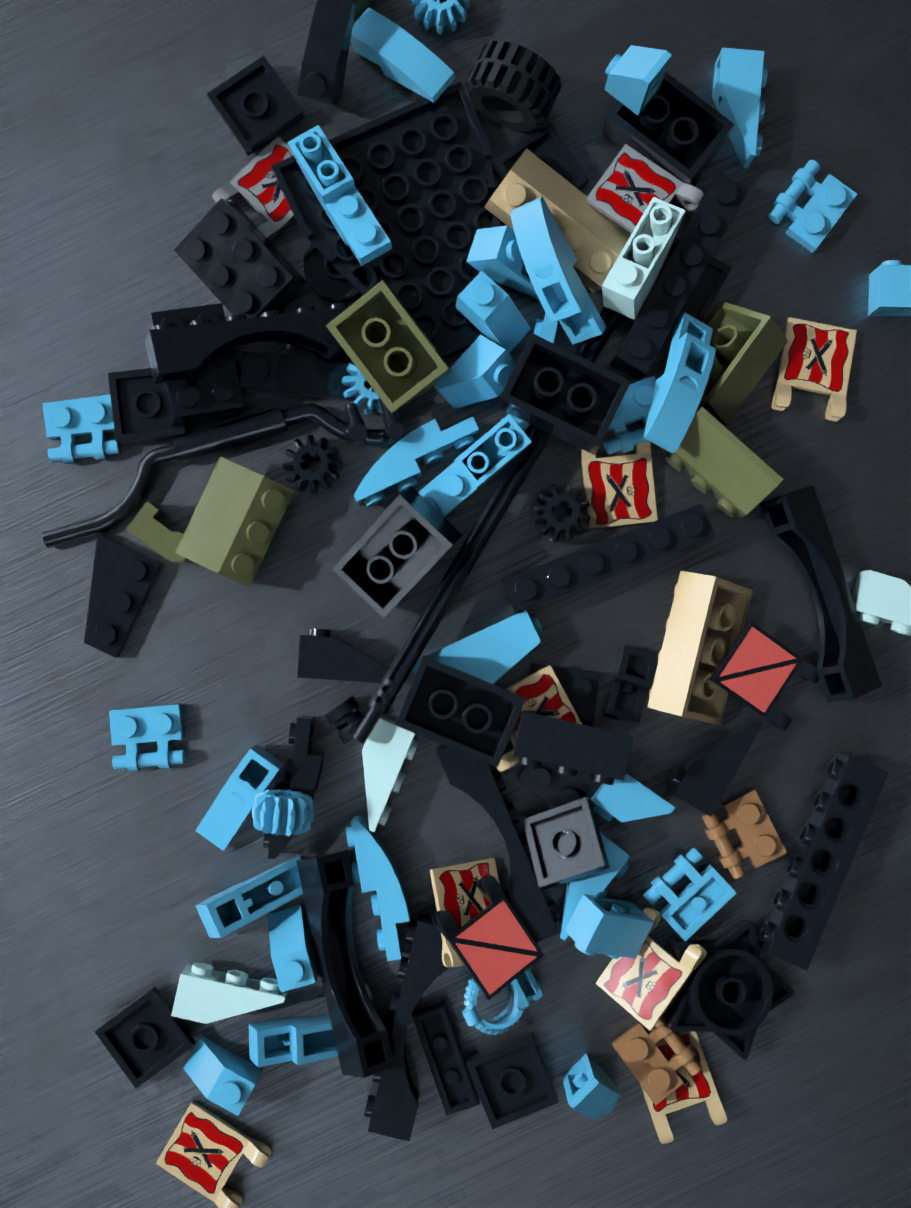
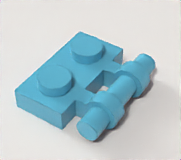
(819, 214)
(632, 408)
(79, 418)
(147, 725)
(696, 901)

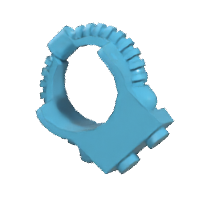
(522, 989)

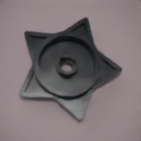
(744, 1003)

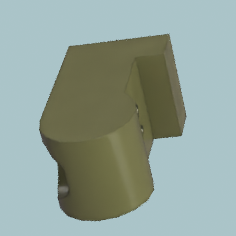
(155, 533)

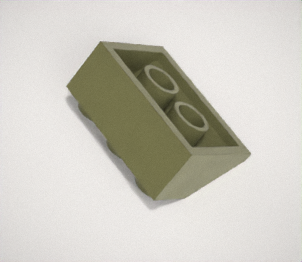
(389, 347)
(745, 349)
(723, 466)
(234, 521)

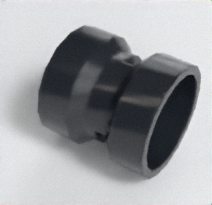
(345, 718)

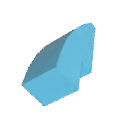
(400, 55)
(292, 1039)

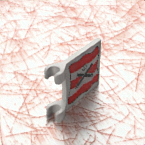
(632, 183)
(261, 190)

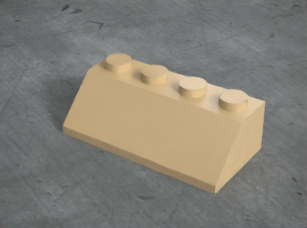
(589, 233)
(698, 635)

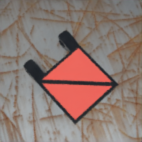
(759, 670)
(493, 943)

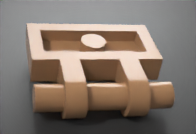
(753, 828)
(648, 1063)

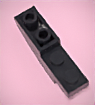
(302, 770)

